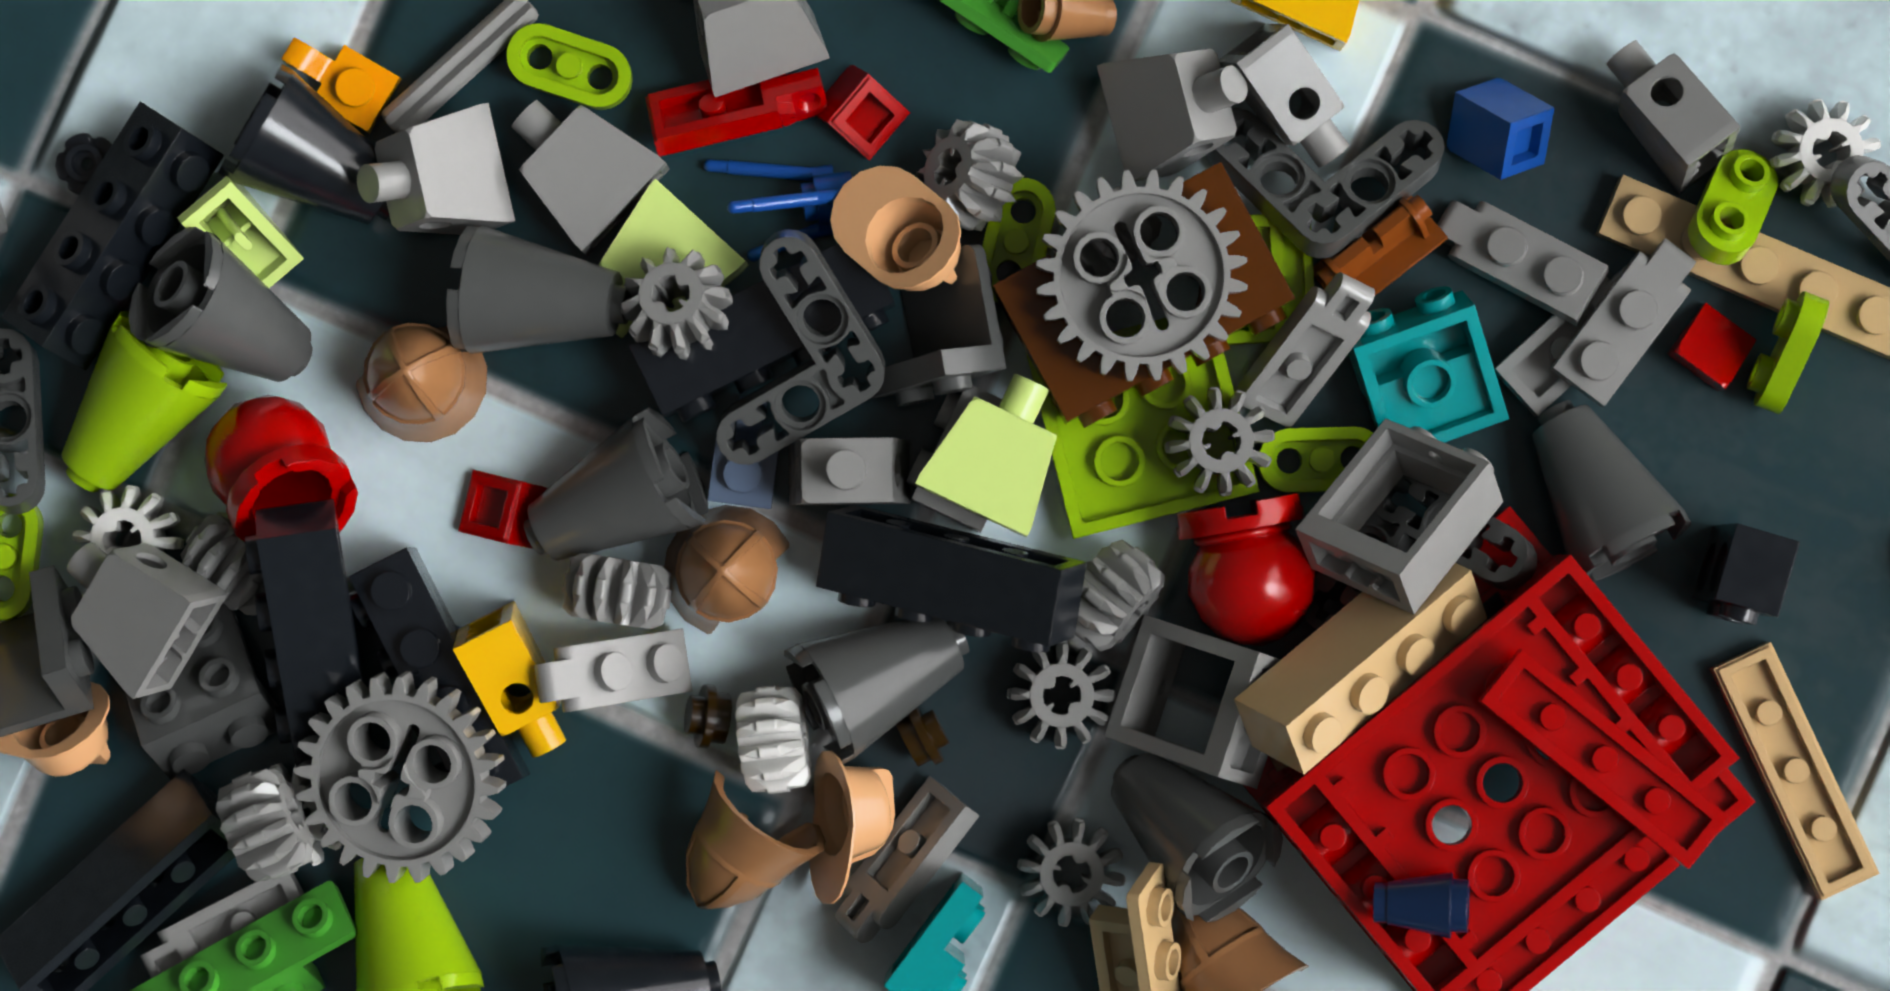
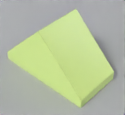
(244, 229)

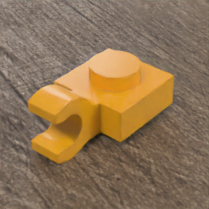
(349, 84)

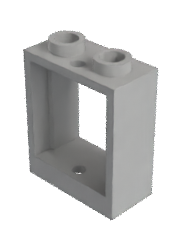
(1397, 577)
(1147, 687)

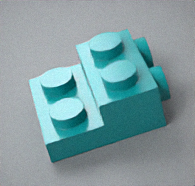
(1429, 367)
(929, 958)

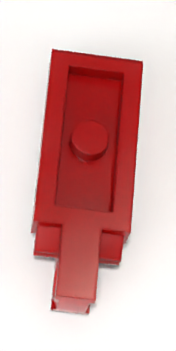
(694, 118)

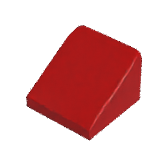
(862, 111)
(1712, 347)
(498, 508)

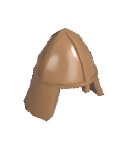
(420, 383)
(724, 566)
(736, 861)
(1229, 954)

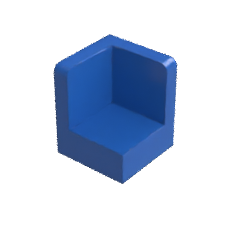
(1500, 128)

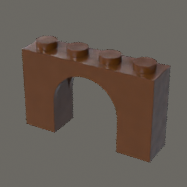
(1078, 387)

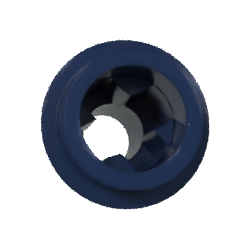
(1424, 904)

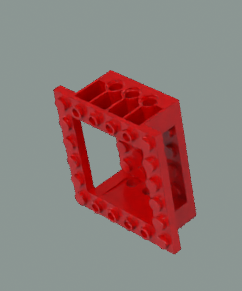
(1551, 857)

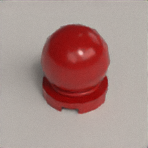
(274, 456)
(1249, 570)

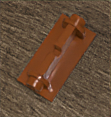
(1387, 247)

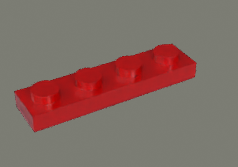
(1604, 758)

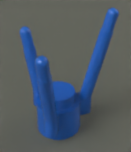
(815, 196)

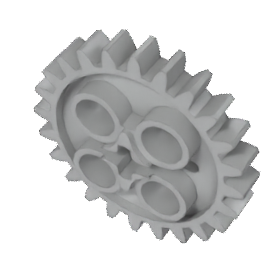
(1196, 253)
(452, 799)

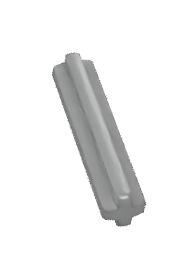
(459, 65)

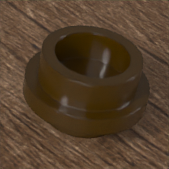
(708, 716)
(923, 736)

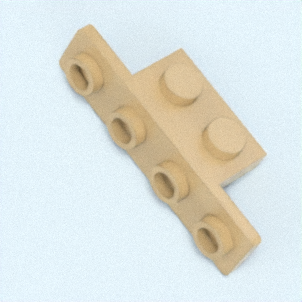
(1137, 944)

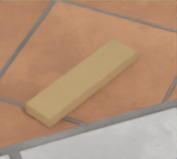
(1794, 770)

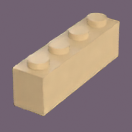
(1354, 670)

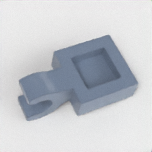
(740, 483)

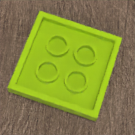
(1119, 465)

